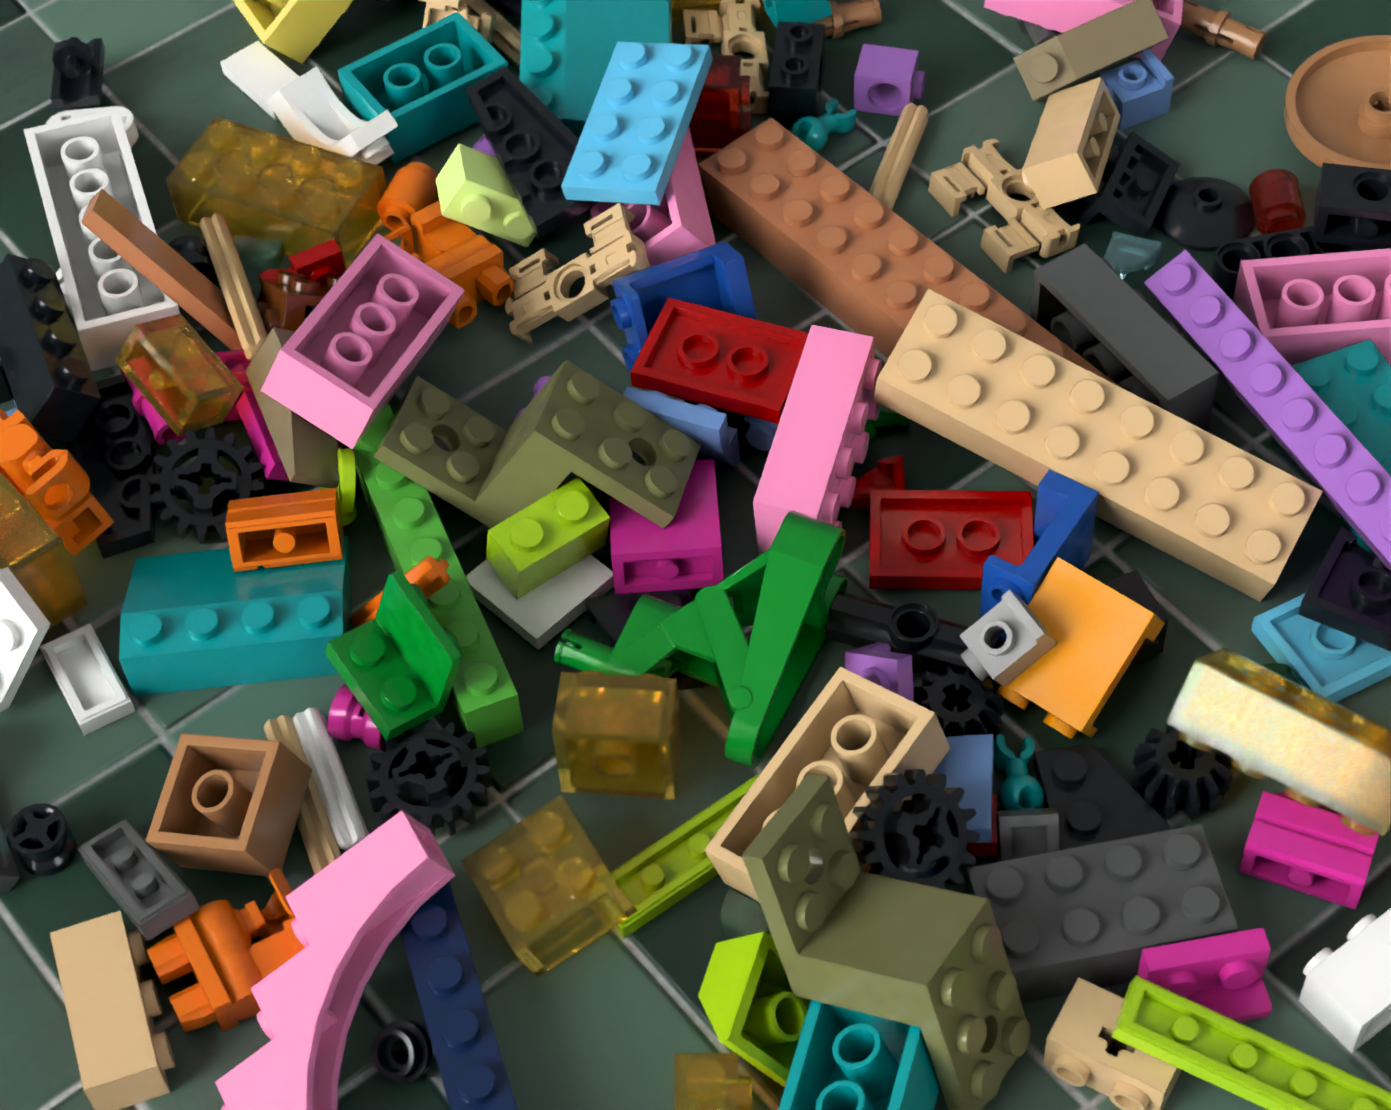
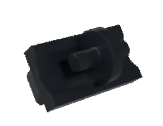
(77, 74)

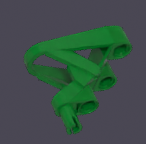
(779, 593)

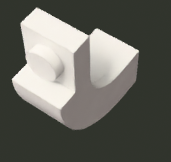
(319, 119)

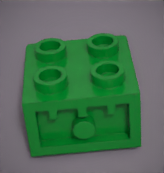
(399, 661)

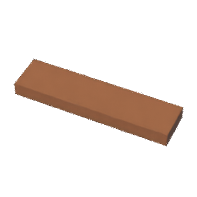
(161, 265)

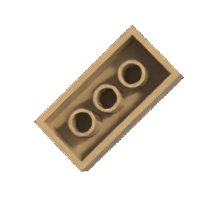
(853, 738)

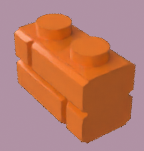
(285, 529)

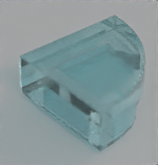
(1131, 253)

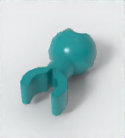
(815, 130)
(1019, 789)

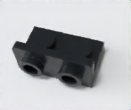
(1131, 185)

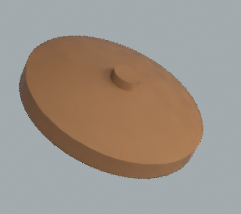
(1342, 104)

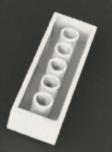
(104, 291)

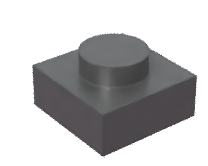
(1027, 832)

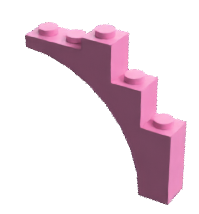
(346, 924)

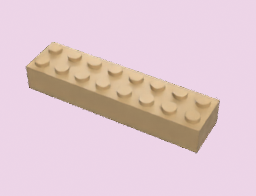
(1149, 466)

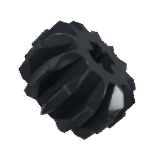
(961, 703)
(1180, 774)

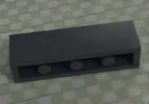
(43, 350)

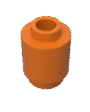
(407, 193)

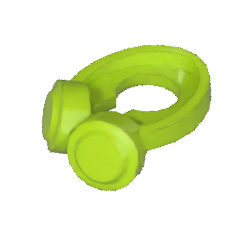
(347, 485)

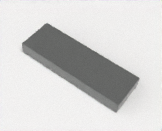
(138, 879)

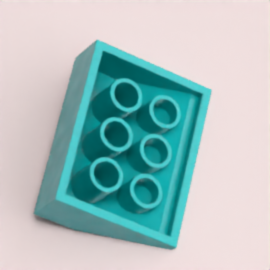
(572, 42)
(205, 626)

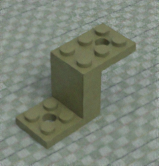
(565, 429)
(888, 945)

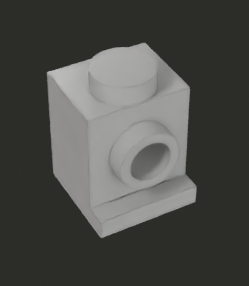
(1024, 645)

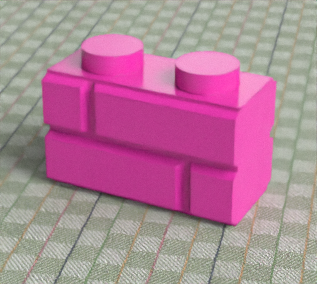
(1307, 850)

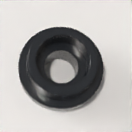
(389, 1056)

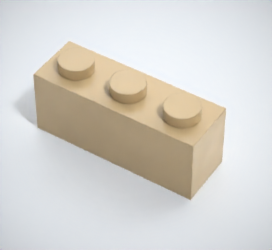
(1071, 144)
(112, 1012)

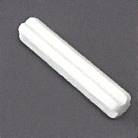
(330, 778)

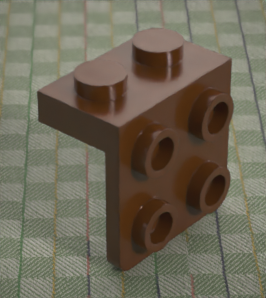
(285, 299)

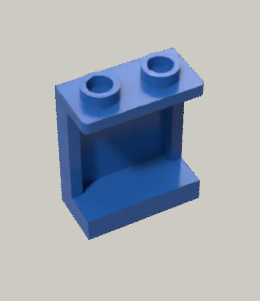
(706, 277)
(1061, 530)

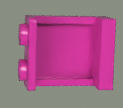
(671, 558)

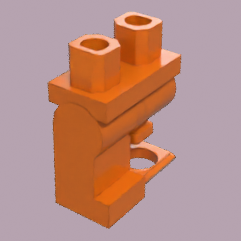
(459, 256)
(51, 483)
(220, 952)

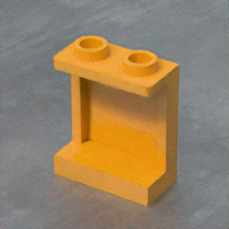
(1096, 642)

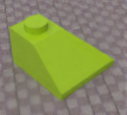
(754, 1003)

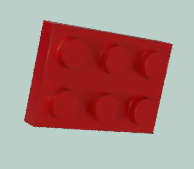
(720, 360)
(945, 536)

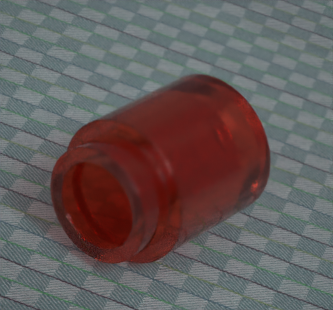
(1277, 201)

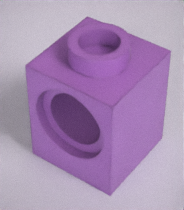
(887, 79)

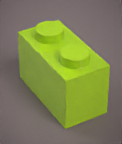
(547, 537)

